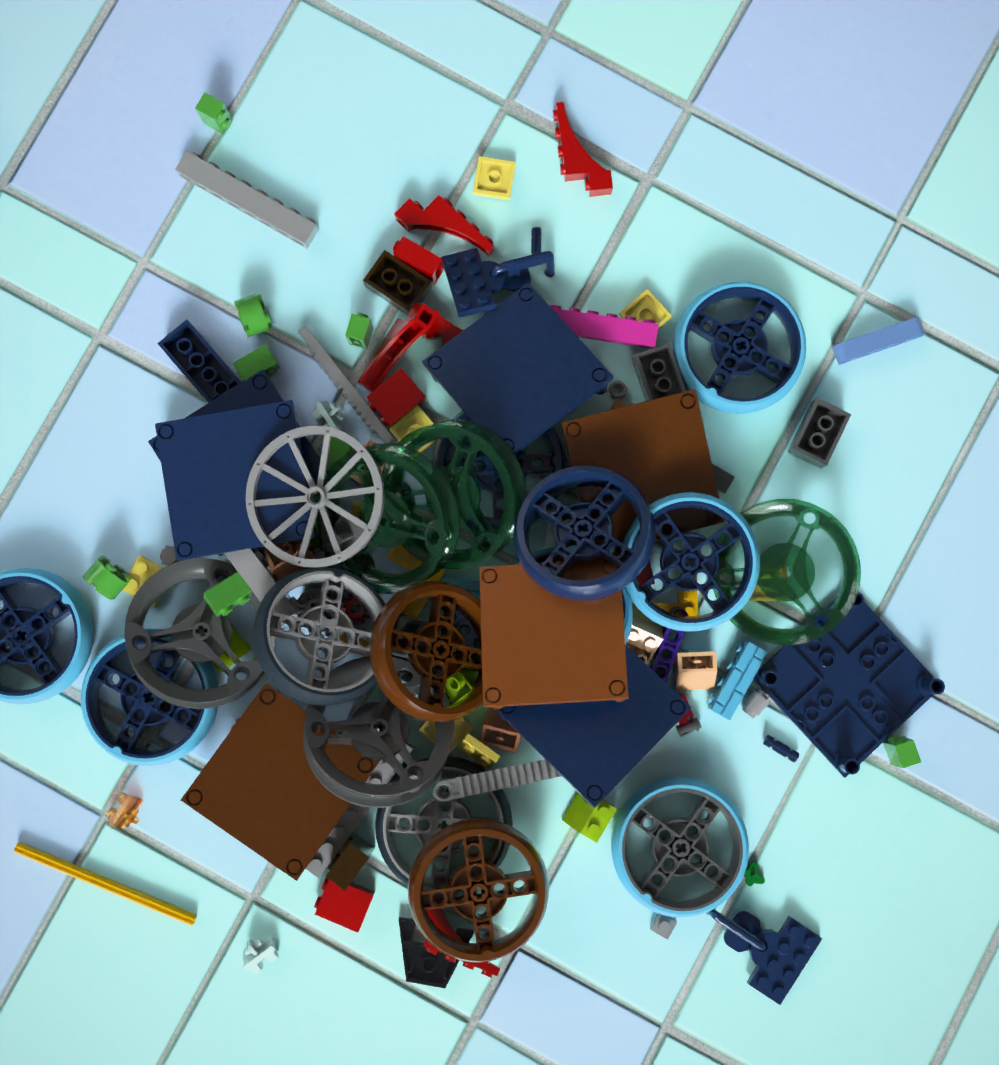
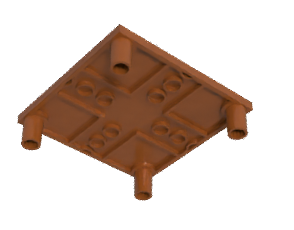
(548, 645)

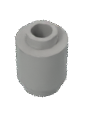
(755, 703)

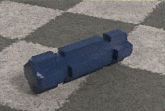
(536, 233)
(781, 748)

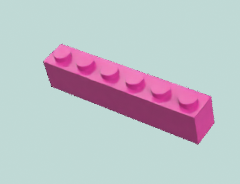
(609, 327)

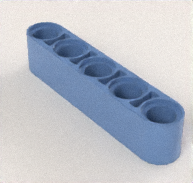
(878, 340)

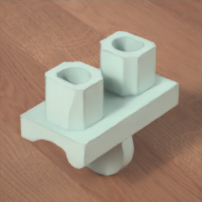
(330, 413)
(258, 951)

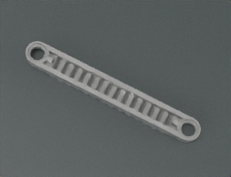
(345, 386)
(496, 780)

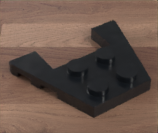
(423, 966)

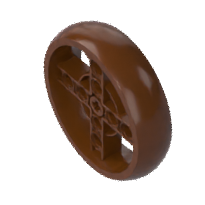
(385, 640)
(486, 947)

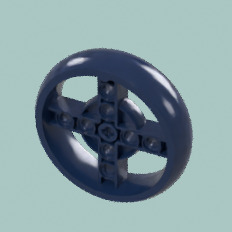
(487, 478)
(541, 500)

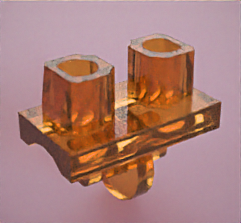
(126, 813)

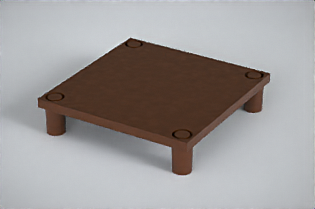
(655, 447)
(265, 789)

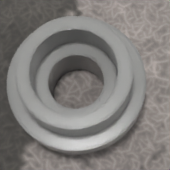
(617, 384)

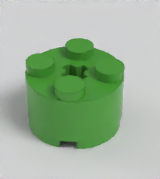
(252, 315)
(106, 578)

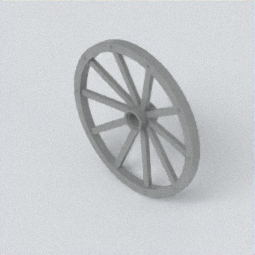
(252, 503)

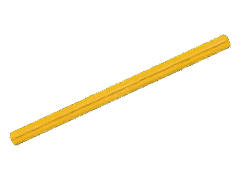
(105, 883)

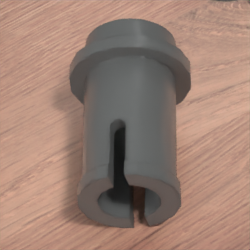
(689, 727)

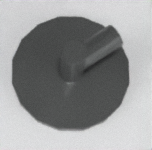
(347, 532)

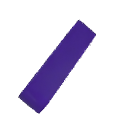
(672, 644)

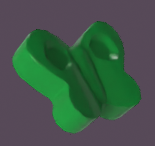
(752, 876)

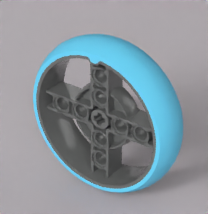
(646, 891)

